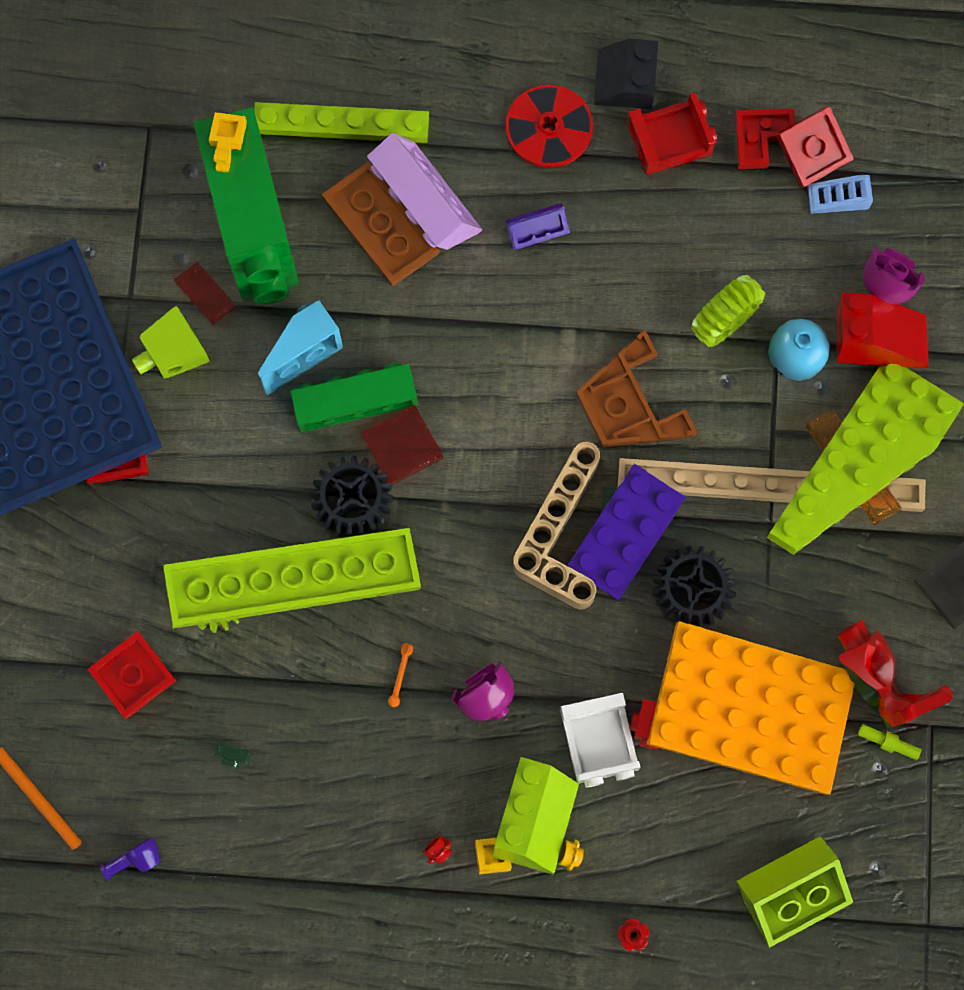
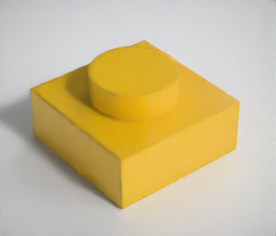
(485, 861)

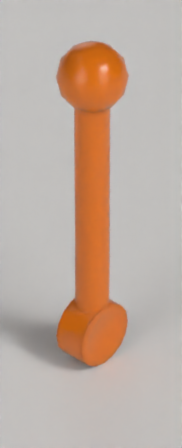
(406, 650)

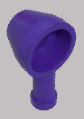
(141, 856)

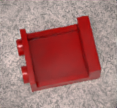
(672, 135)

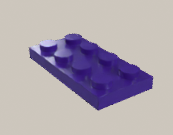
(626, 531)

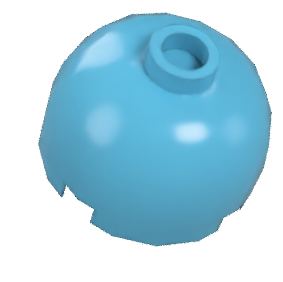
(799, 349)

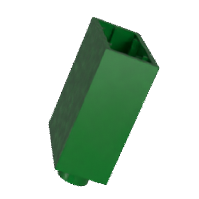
(249, 215)

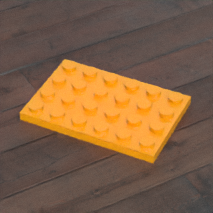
(752, 708)

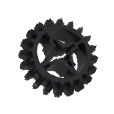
(359, 486)
(680, 585)

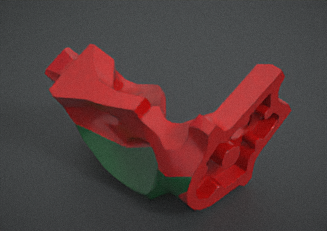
(873, 670)

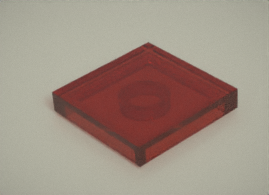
(402, 445)

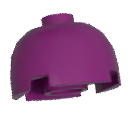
(891, 276)
(486, 694)

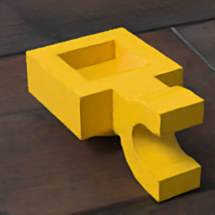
(226, 134)

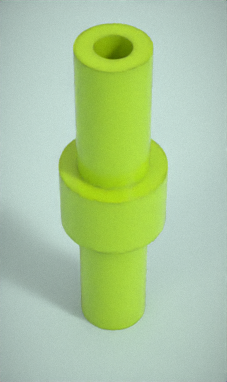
(889, 742)

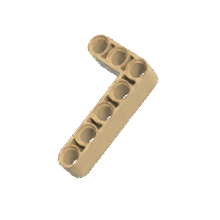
(554, 526)

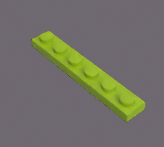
(341, 122)

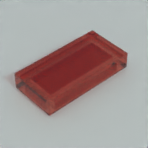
(204, 293)

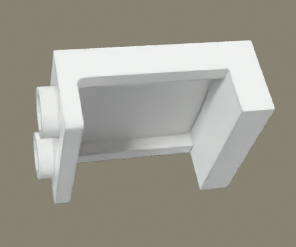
(599, 740)

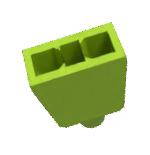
(170, 346)

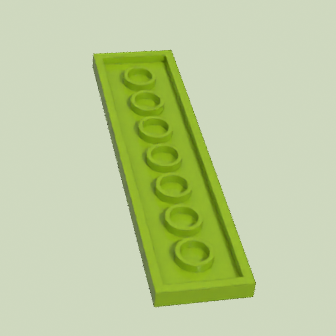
(291, 577)

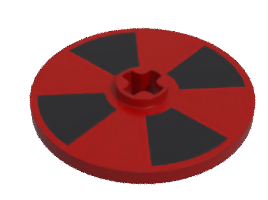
(552, 105)

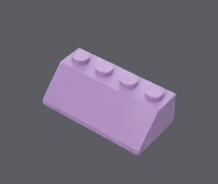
(422, 192)

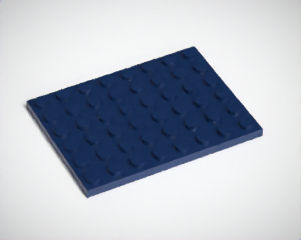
(62, 381)

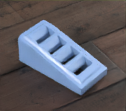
(853, 203)

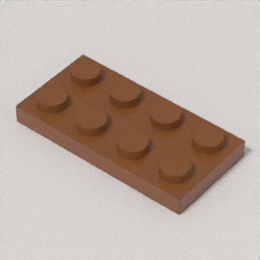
(379, 224)

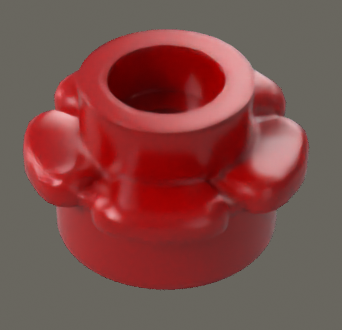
(438, 850)
(627, 941)

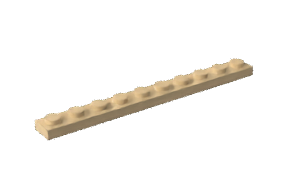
(752, 482)

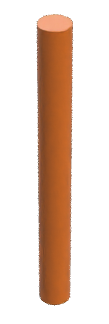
(39, 800)

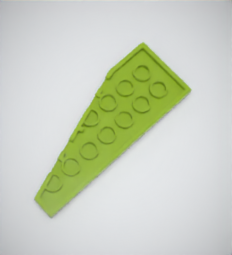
(883, 436)

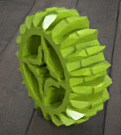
(728, 310)

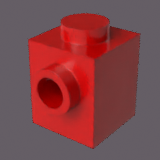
(642, 723)

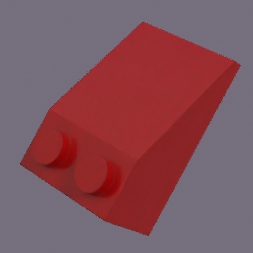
(879, 333)

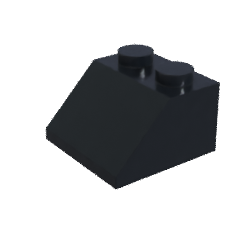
(627, 74)

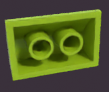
(536, 816)
(795, 891)

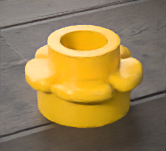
(570, 854)

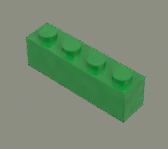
(354, 397)

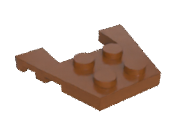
(619, 407)

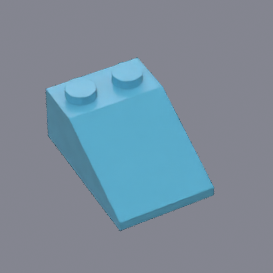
(302, 345)

